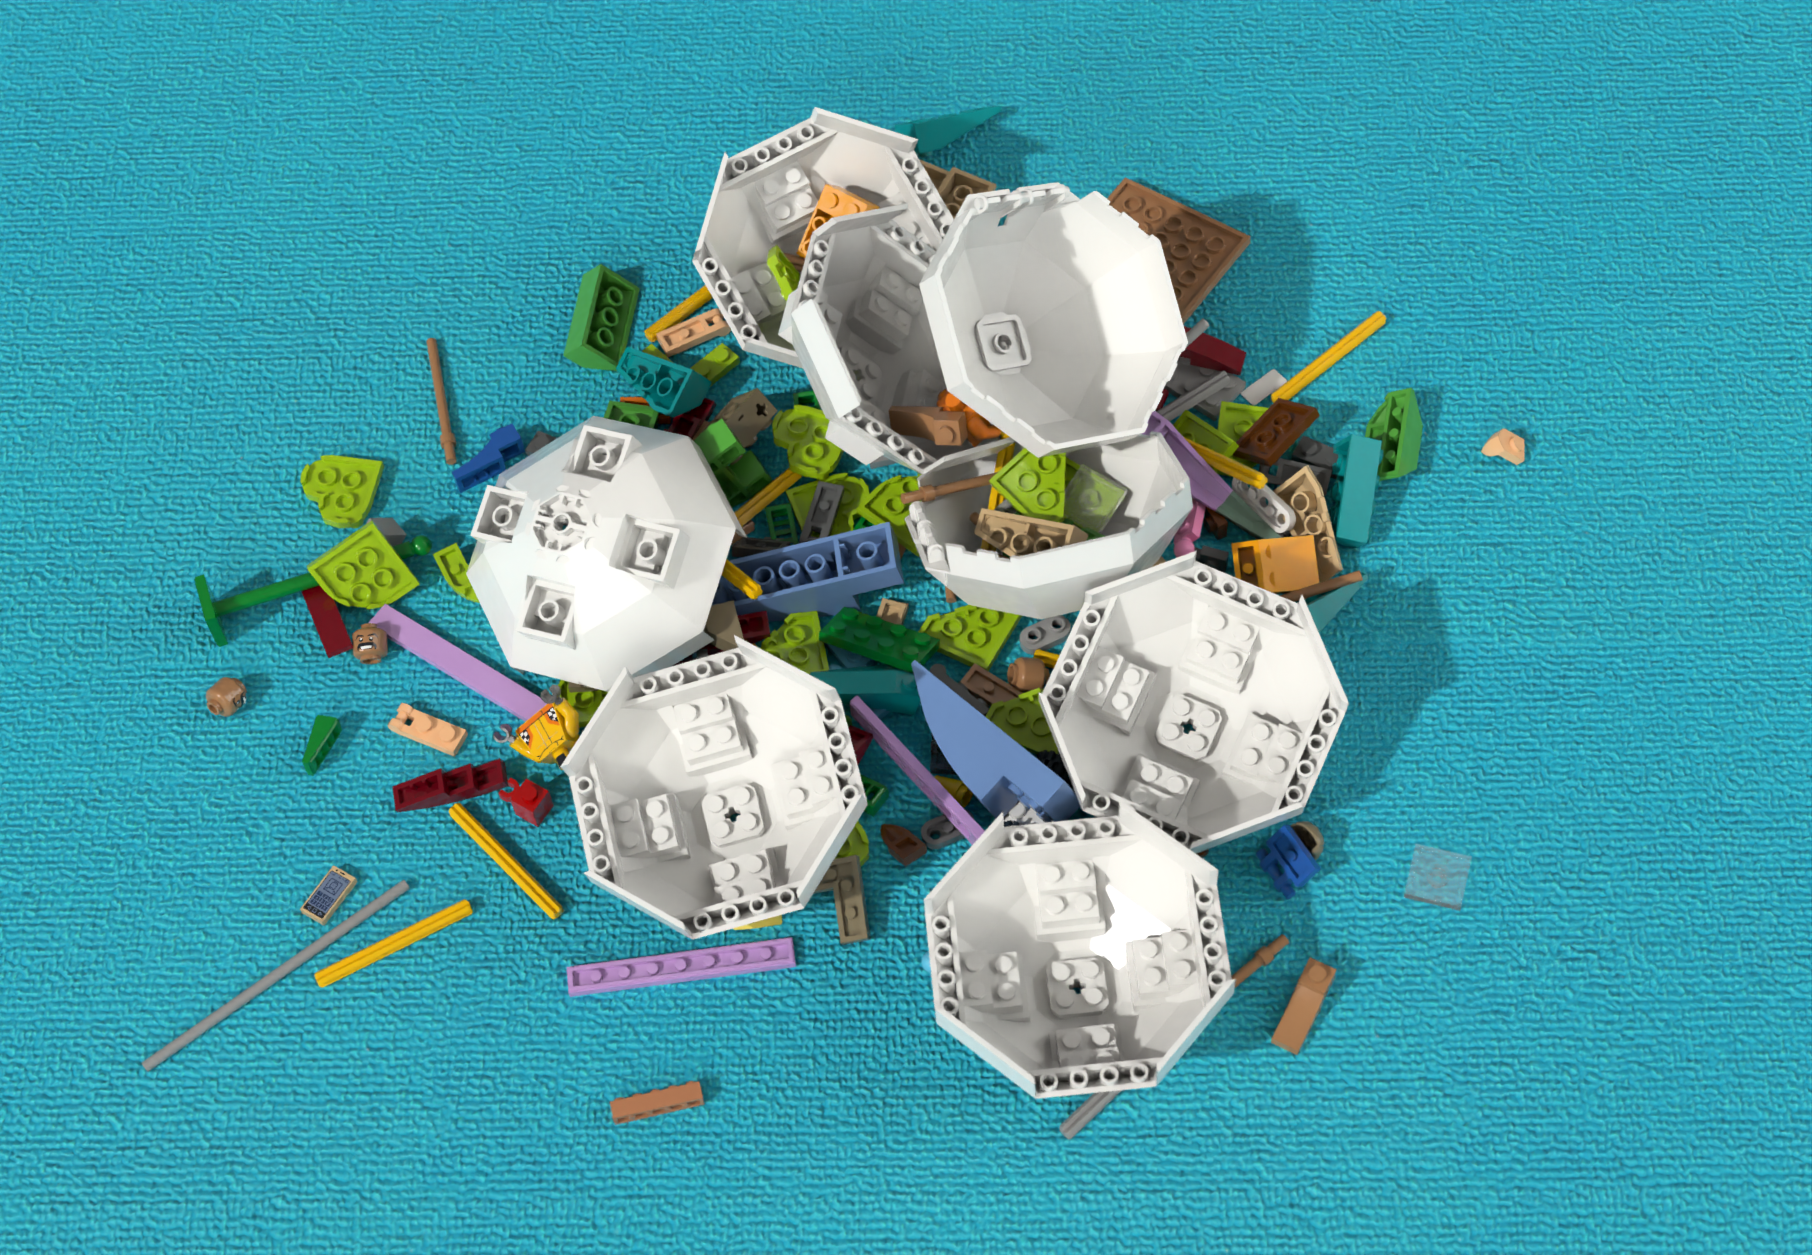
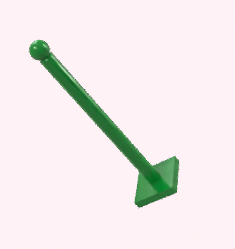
(213, 609)

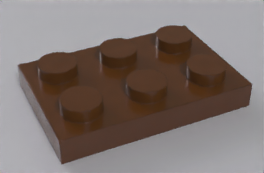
(1275, 432)

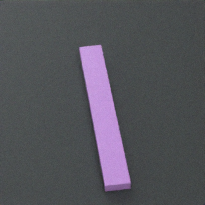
(458, 663)
(915, 770)
(681, 967)

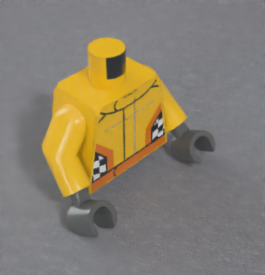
(548, 733)

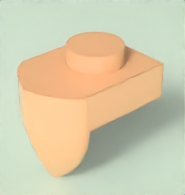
(1505, 445)

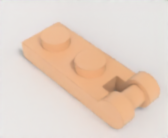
(693, 332)
(428, 730)

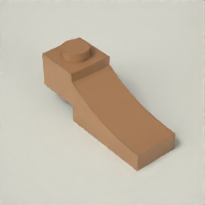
(929, 423)
(1304, 1006)

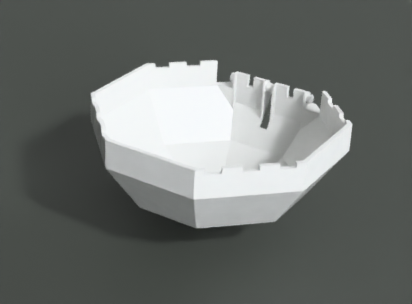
(1075, 302)
(1057, 578)

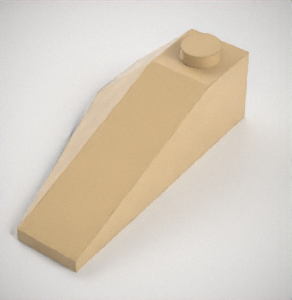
(1307, 500)
(1023, 534)

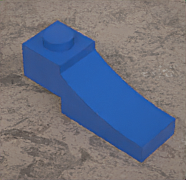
(488, 463)

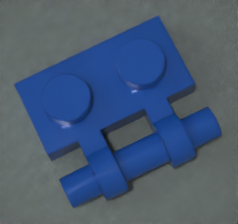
(1292, 856)

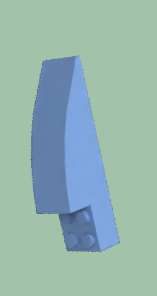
(817, 574)
(989, 759)

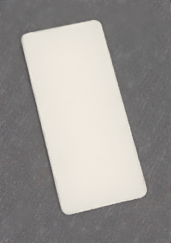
(1263, 387)

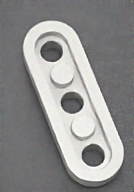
(1270, 513)

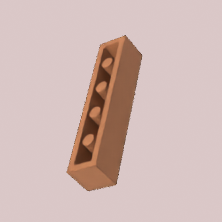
(657, 1102)

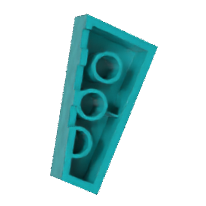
(1354, 489)

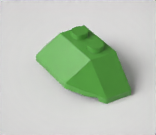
(1400, 430)

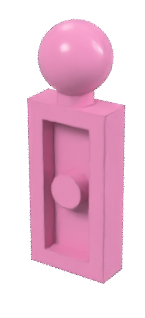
(1189, 530)

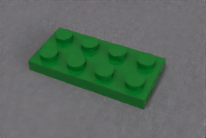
(878, 639)

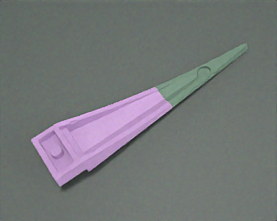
(1206, 484)

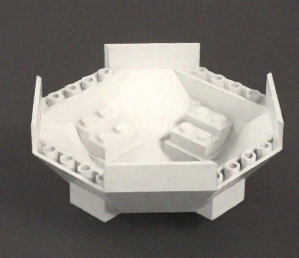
(769, 199)
(870, 340)
(627, 572)
(1201, 653)
(686, 753)
(1083, 908)

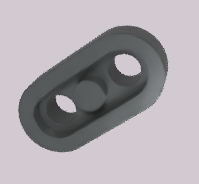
(943, 827)

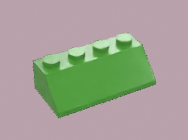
(601, 319)

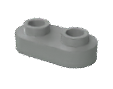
(1046, 633)

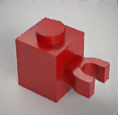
(528, 800)

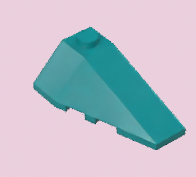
(939, 132)
(663, 384)
(1327, 605)
(876, 686)

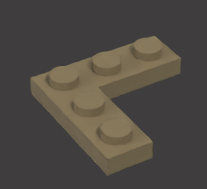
(846, 881)

